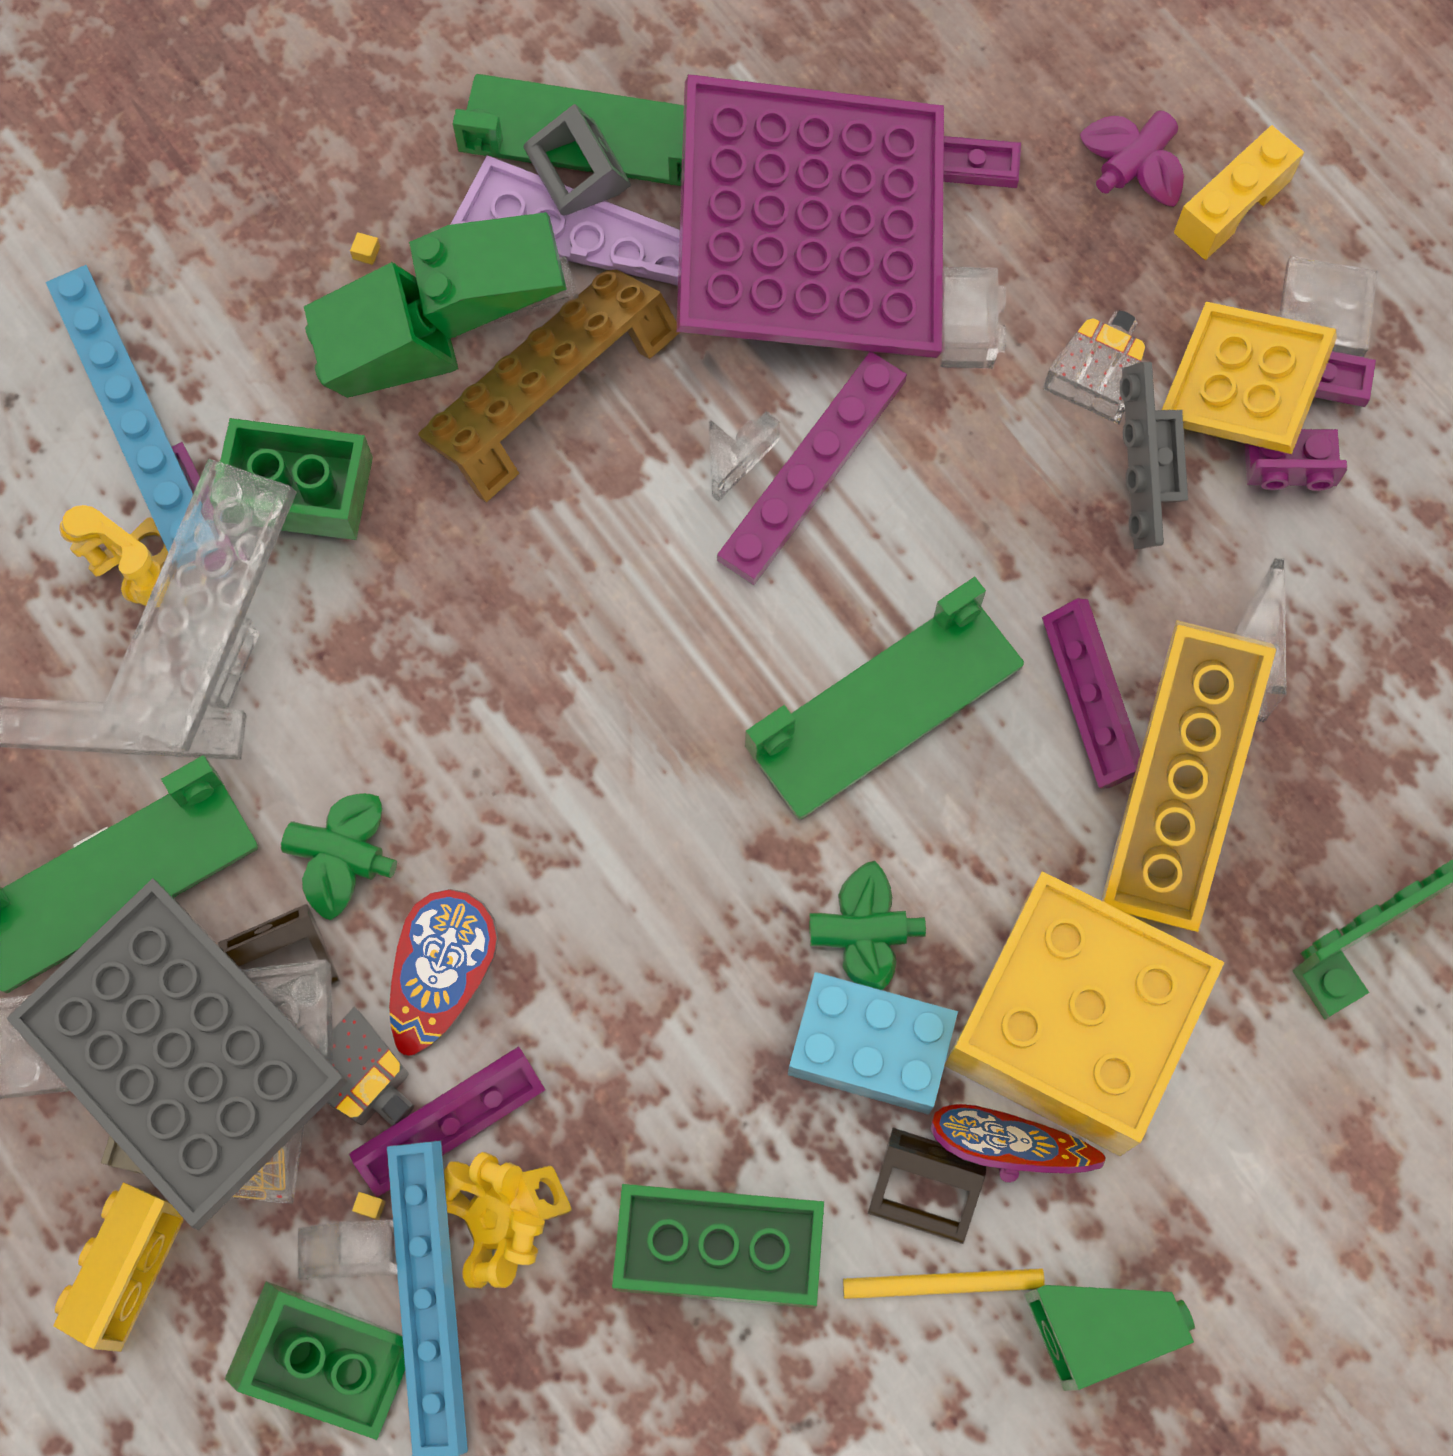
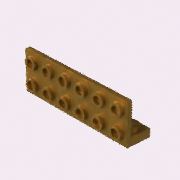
(538, 368)

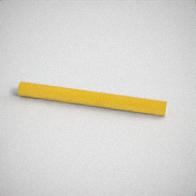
(943, 1283)

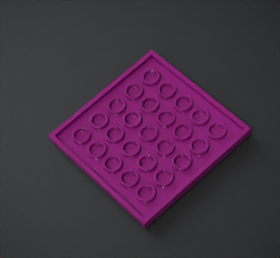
(811, 217)

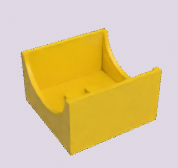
(1085, 1015)

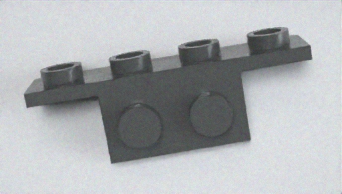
(1154, 455)

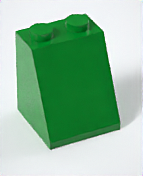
(376, 335)
(1106, 1329)

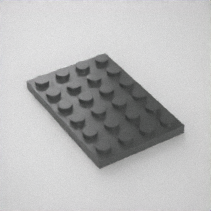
(176, 1053)

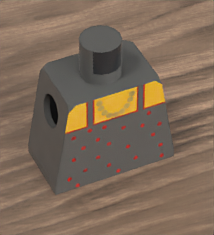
(370, 1071)

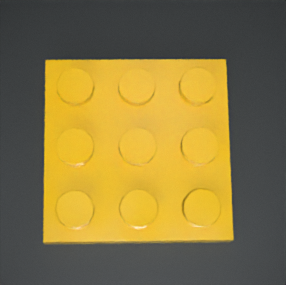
(1250, 376)

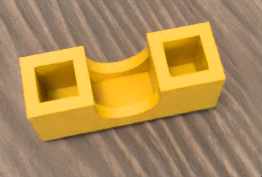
(1250, 178)

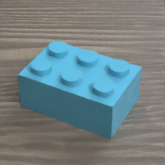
(872, 1043)

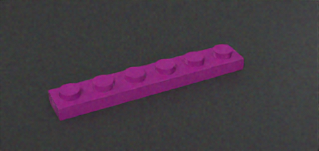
(811, 468)

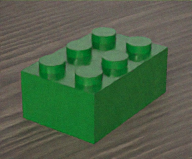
(321, 465)

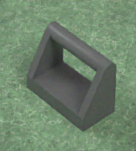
(608, 176)

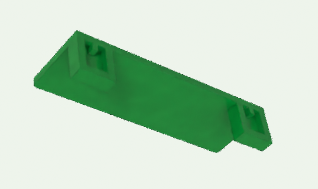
(510, 111)
(884, 703)
(72, 896)
(1326, 970)

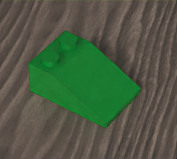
(485, 270)
(318, 1361)

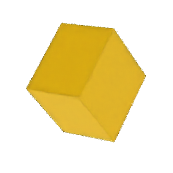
(365, 248)
(368, 1206)

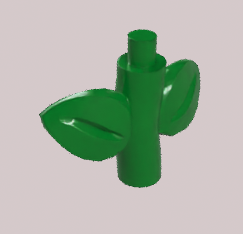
(339, 852)
(866, 927)

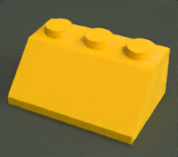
(118, 1269)

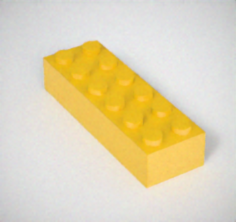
(1188, 775)

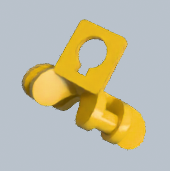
(89, 528)
(501, 1215)

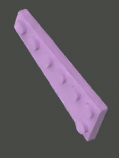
(593, 236)

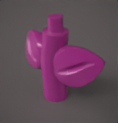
(1137, 155)

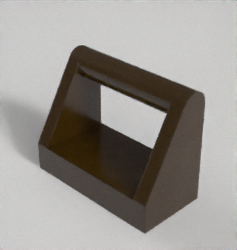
(277, 934)
(934, 1162)

